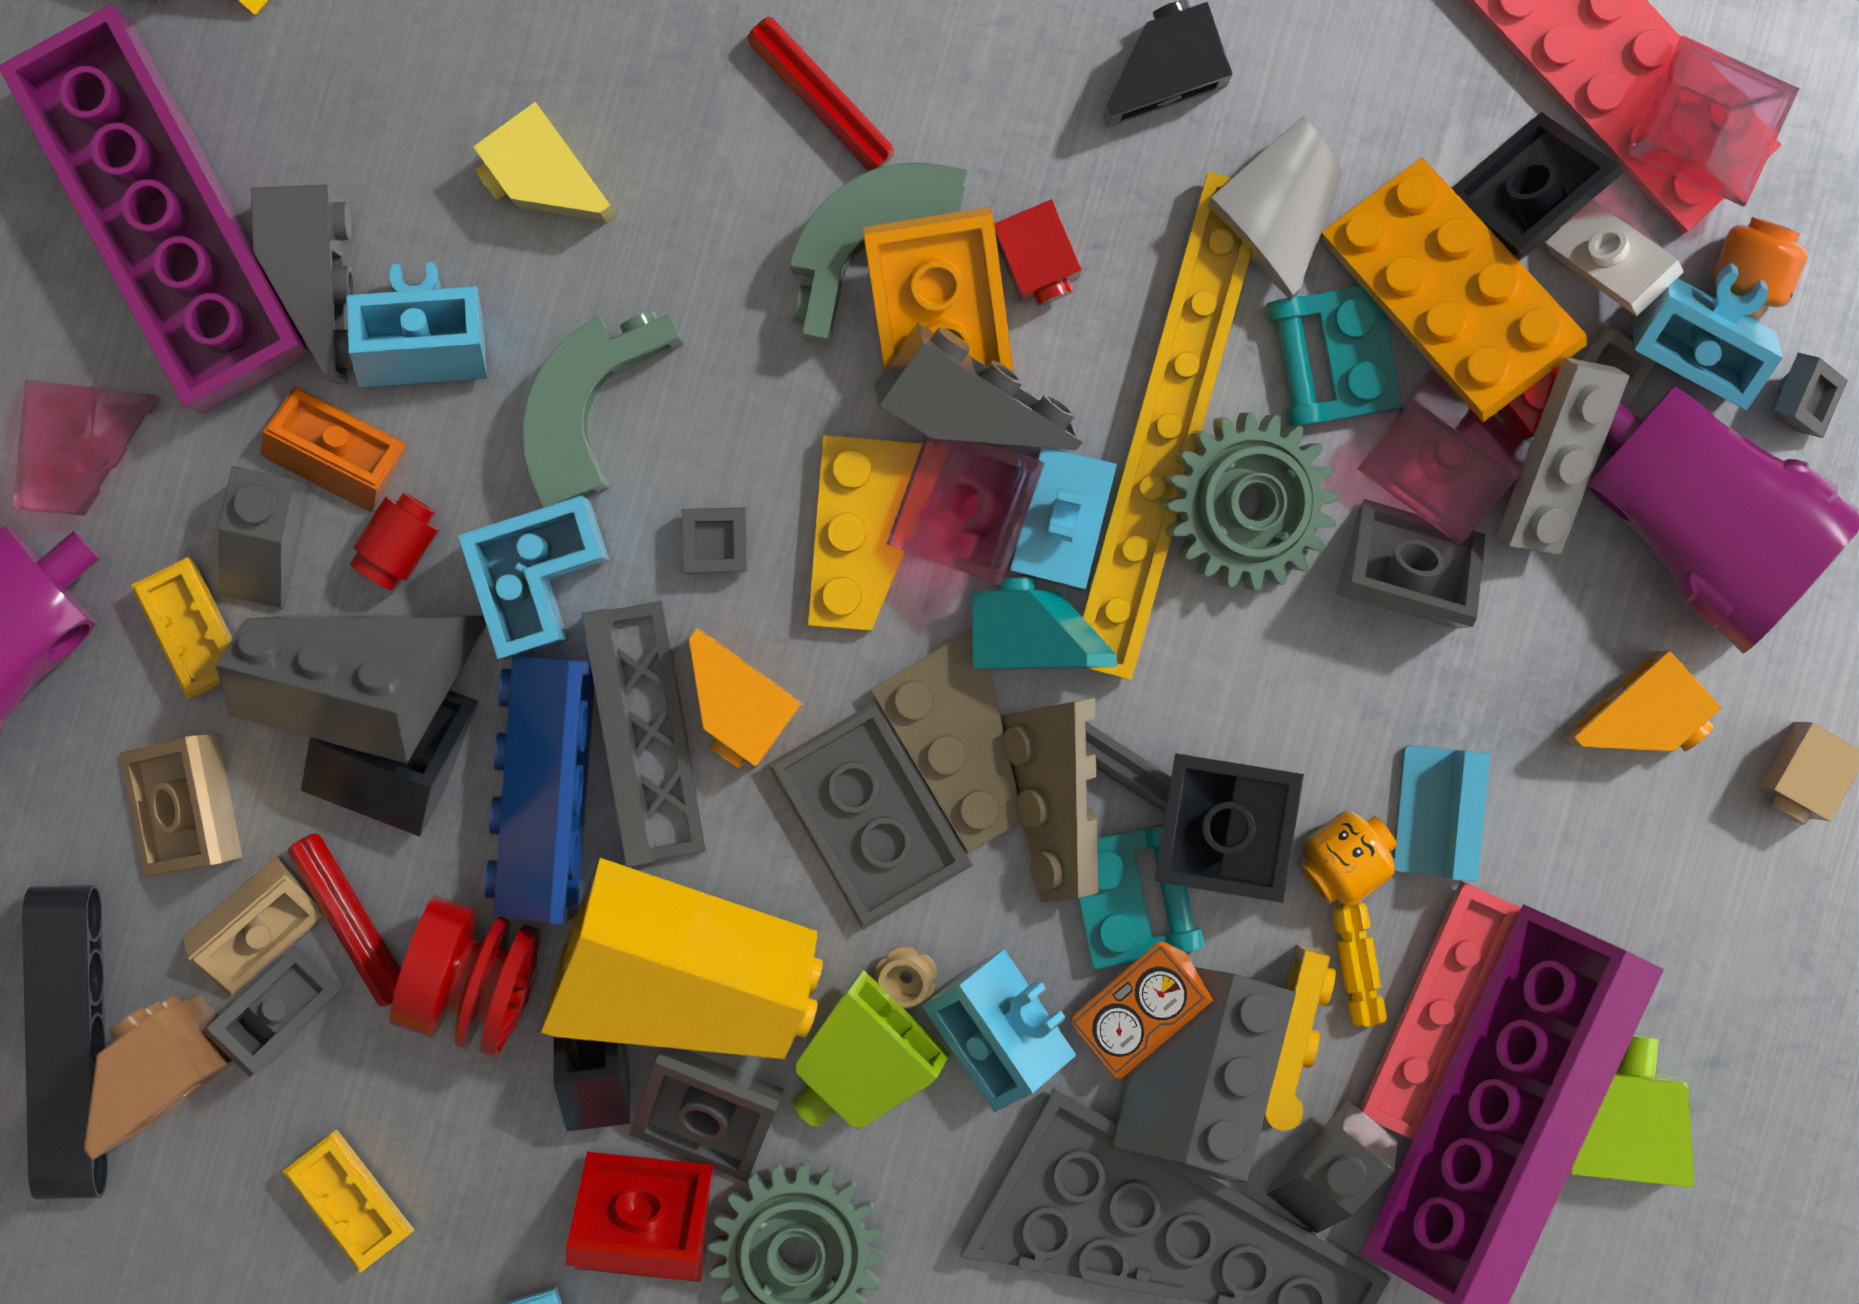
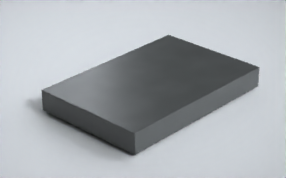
(870, 814)

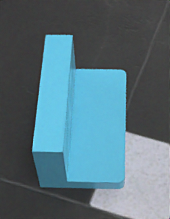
(1441, 812)

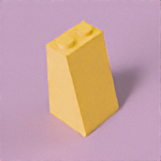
(681, 970)

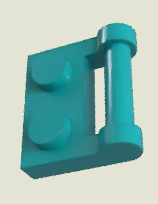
(1355, 354)
(1117, 915)

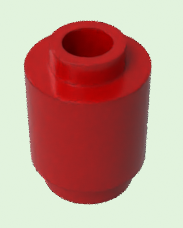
(394, 540)

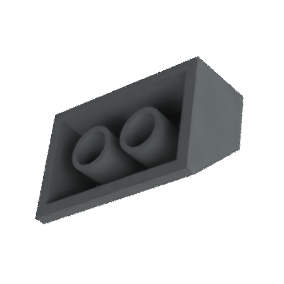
(1210, 1083)

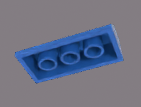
(543, 789)

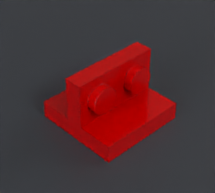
(640, 1217)

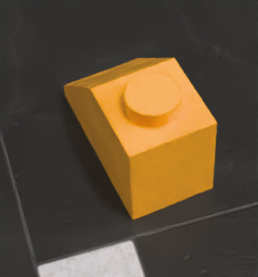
(738, 702)
(1649, 710)

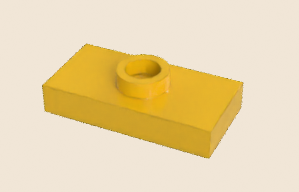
(185, 624)
(348, 1201)

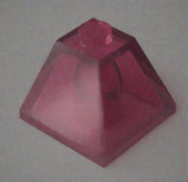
(1713, 121)

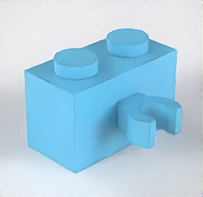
(416, 333)
(1711, 337)
(1063, 519)
(1000, 1030)

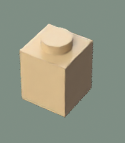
(1810, 773)

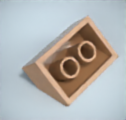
(151, 1069)

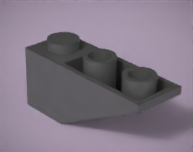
(301, 251)
(960, 399)

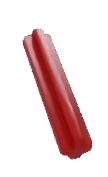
(820, 94)
(346, 916)

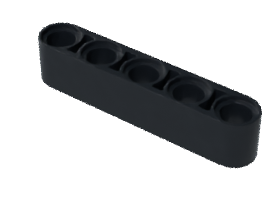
(62, 1037)

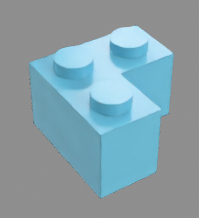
(514, 569)

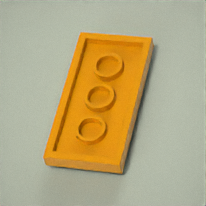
(1453, 289)

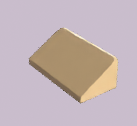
(252, 926)

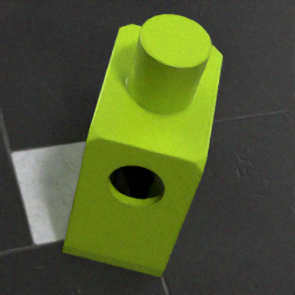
(865, 1058)
(1641, 1124)

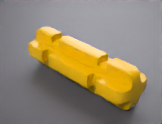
(1359, 965)

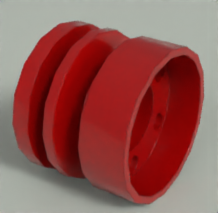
(465, 977)

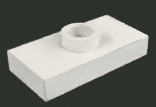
(1614, 257)

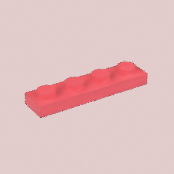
(1439, 1008)

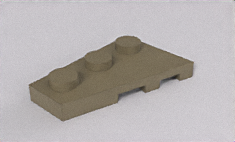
(955, 738)
(1050, 782)

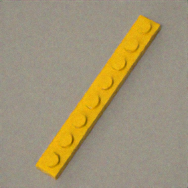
(1169, 413)

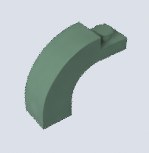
(836, 234)
(563, 396)

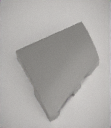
(1282, 204)

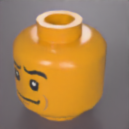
(1348, 858)

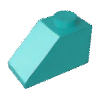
(1032, 630)

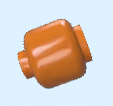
(1764, 253)

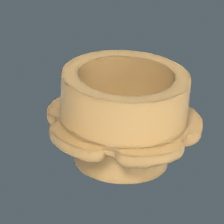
(907, 992)

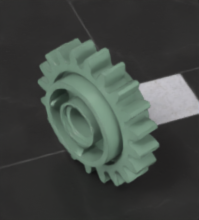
(1212, 491)
(797, 1210)

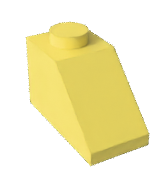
(539, 169)

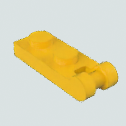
(1313, 987)

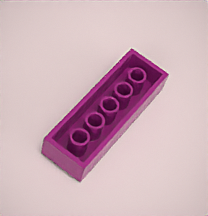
(154, 209)
(1511, 1112)

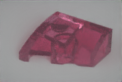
(72, 443)

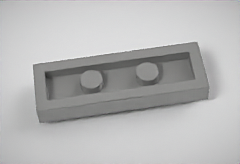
(1562, 455)

